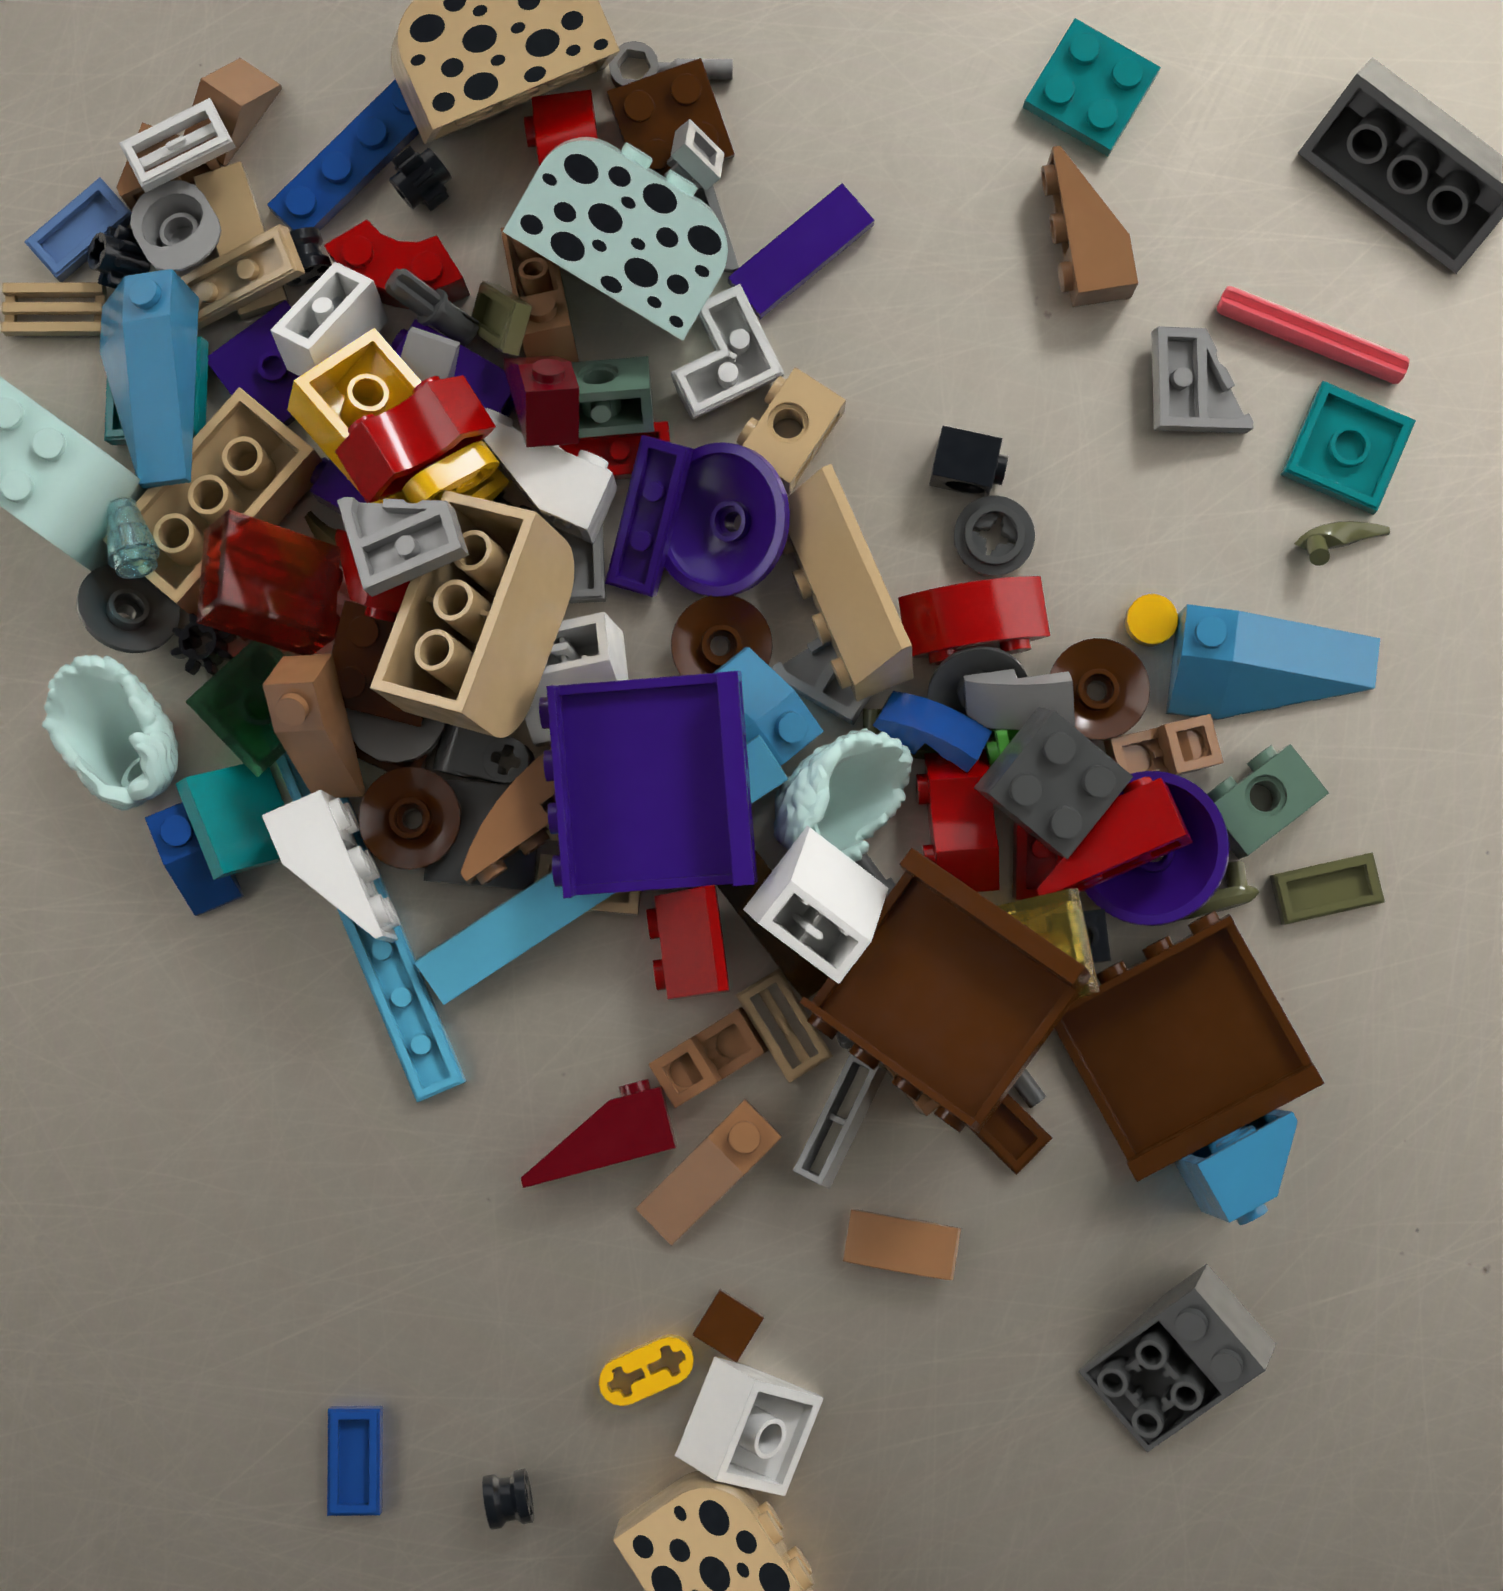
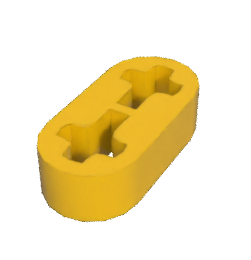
(453, 473)
(641, 1358)

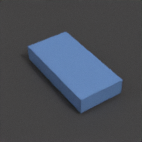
(66, 237)

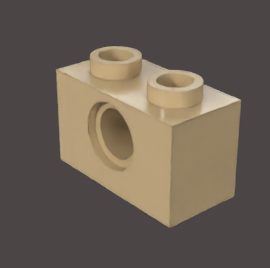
(807, 403)

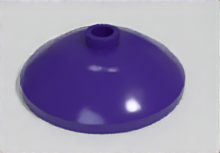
(705, 546)
(1183, 878)

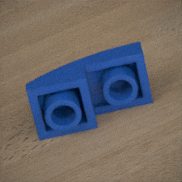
(923, 721)

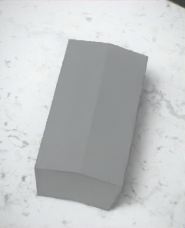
(850, 1125)

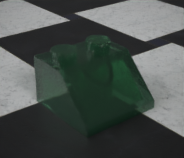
(237, 706)

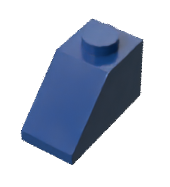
(186, 862)

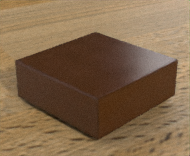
(728, 1325)

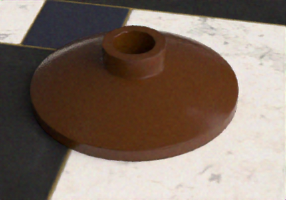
(718, 616)
(1120, 675)
(385, 813)

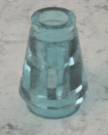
(129, 540)

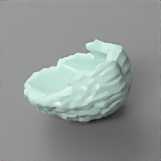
(111, 731)
(844, 791)

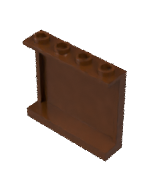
(949, 995)
(1185, 1046)

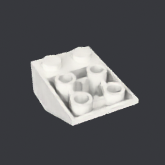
(562, 487)
(320, 848)

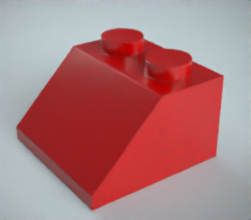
(690, 943)

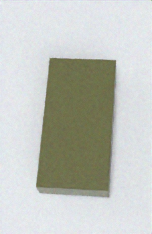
(501, 317)
(1327, 888)

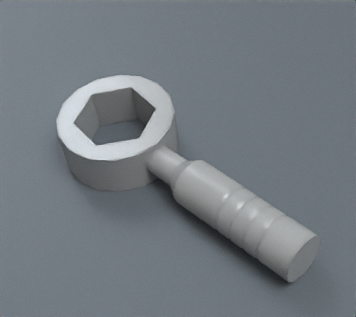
(714, 67)

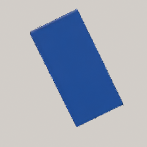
(355, 1460)

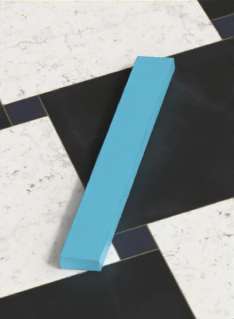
(541, 911)
(397, 988)

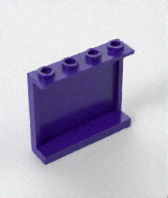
(649, 784)

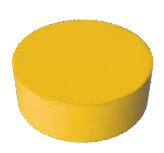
(1151, 620)

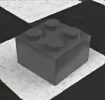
(1053, 782)

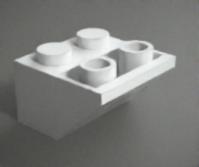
(583, 652)
(820, 904)

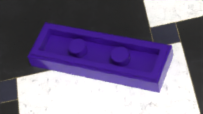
(802, 250)
(649, 515)

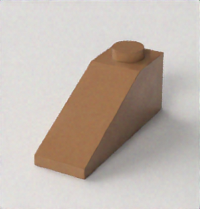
(314, 724)
(709, 1172)

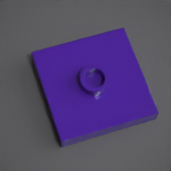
(256, 365)

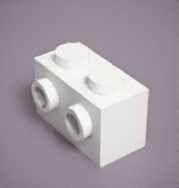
(328, 318)

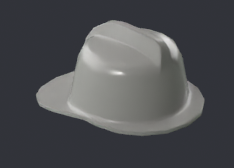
(175, 226)

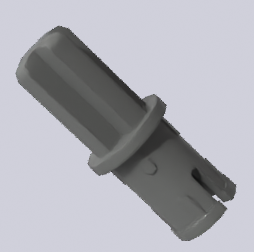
(432, 306)

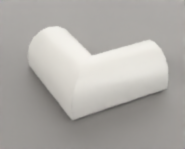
(740, 359)

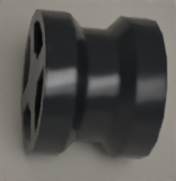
(315, 263)
(508, 1499)

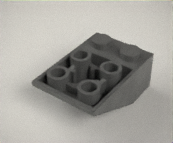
(1179, 1358)

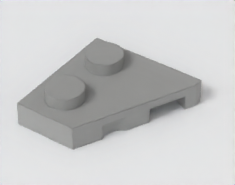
(1192, 385)

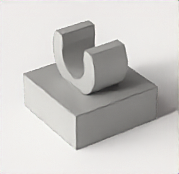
(695, 155)

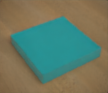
(1348, 447)
(228, 819)

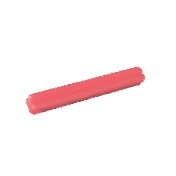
(1313, 335)

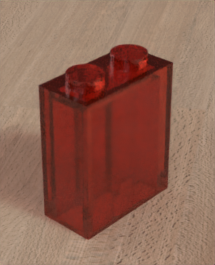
(269, 584)

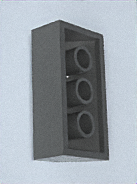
(1410, 164)

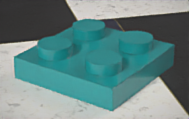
(1091, 87)

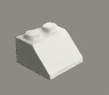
(748, 1427)

